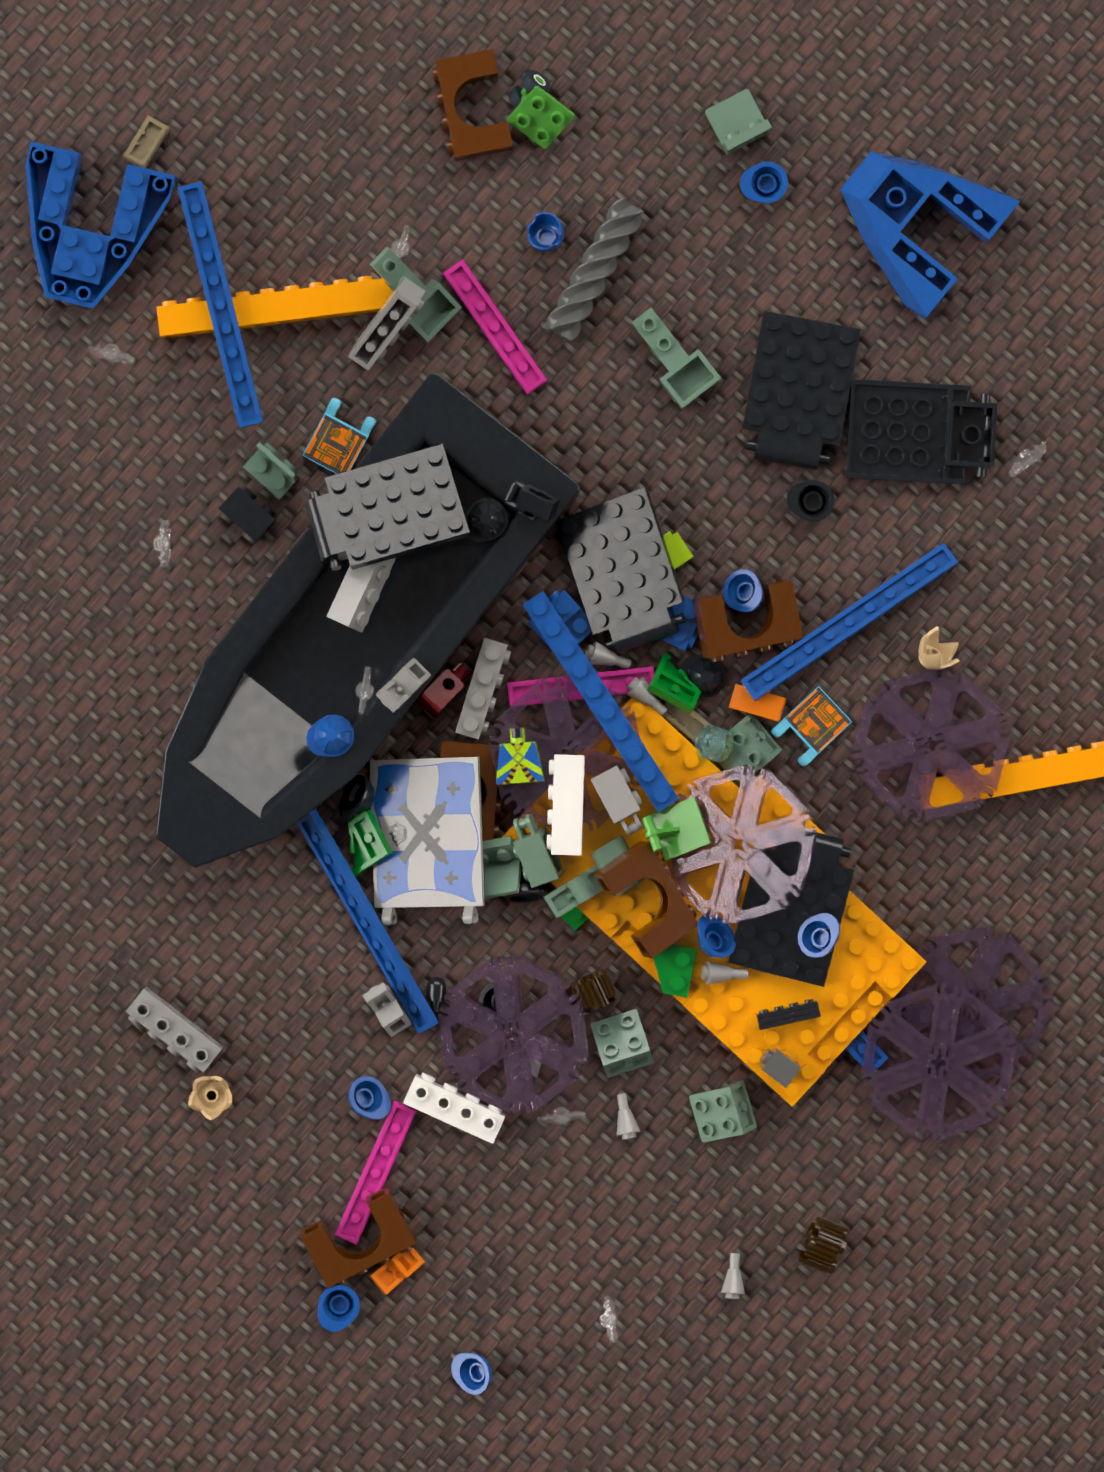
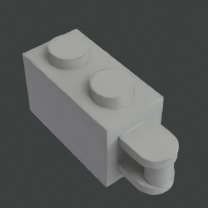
(618, 797)

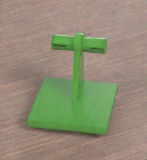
(677, 829)

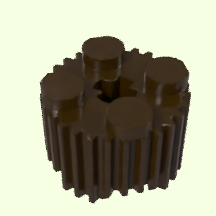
(594, 991)
(823, 1244)

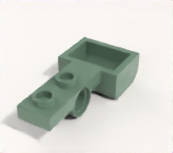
(438, 303)
(686, 374)
(586, 885)

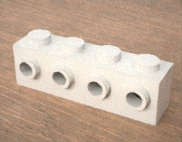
(568, 804)
(454, 1108)

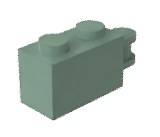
(532, 851)

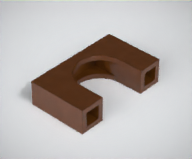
(453, 76)
(780, 626)
(487, 772)
(674, 916)
(338, 1264)

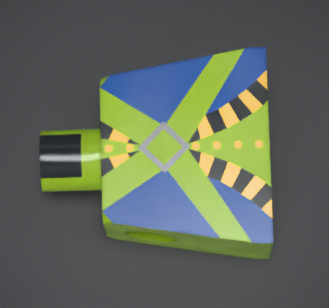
(519, 760)

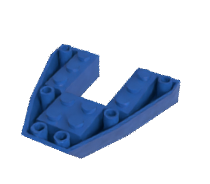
(886, 196)
(79, 263)

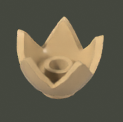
(935, 654)
(200, 1102)

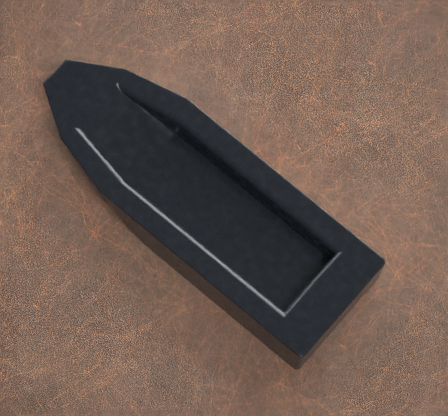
(240, 747)

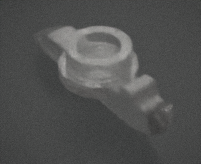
(400, 246)
(111, 353)
(1027, 458)
(162, 543)
(364, 690)
(562, 1116)
(609, 1319)

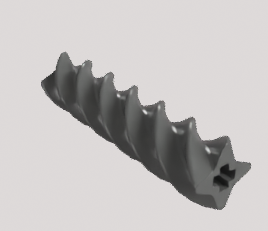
(597, 263)

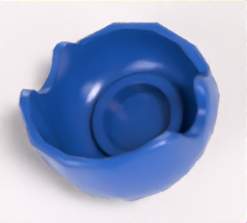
(545, 232)

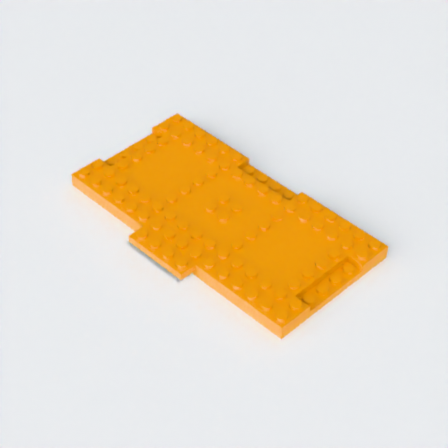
(866, 963)

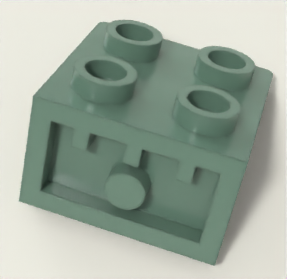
(737, 121)
(270, 471)
(750, 745)
(500, 868)
(622, 1043)
(723, 1112)

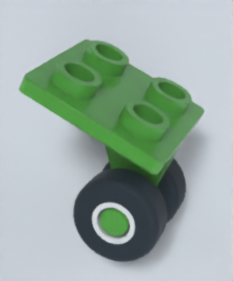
(536, 111)

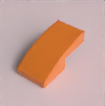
(767, 707)
(396, 1270)

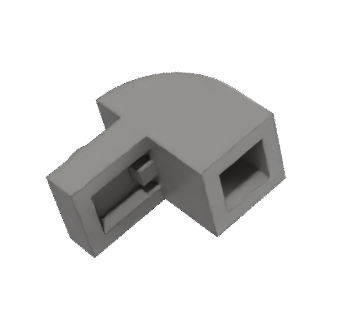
(403, 685)
(387, 1009)

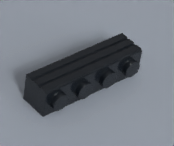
(787, 1015)

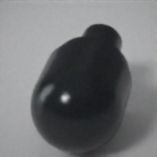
(435, 992)

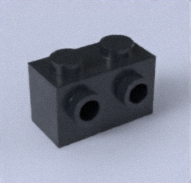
(248, 514)

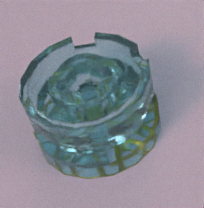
(712, 742)

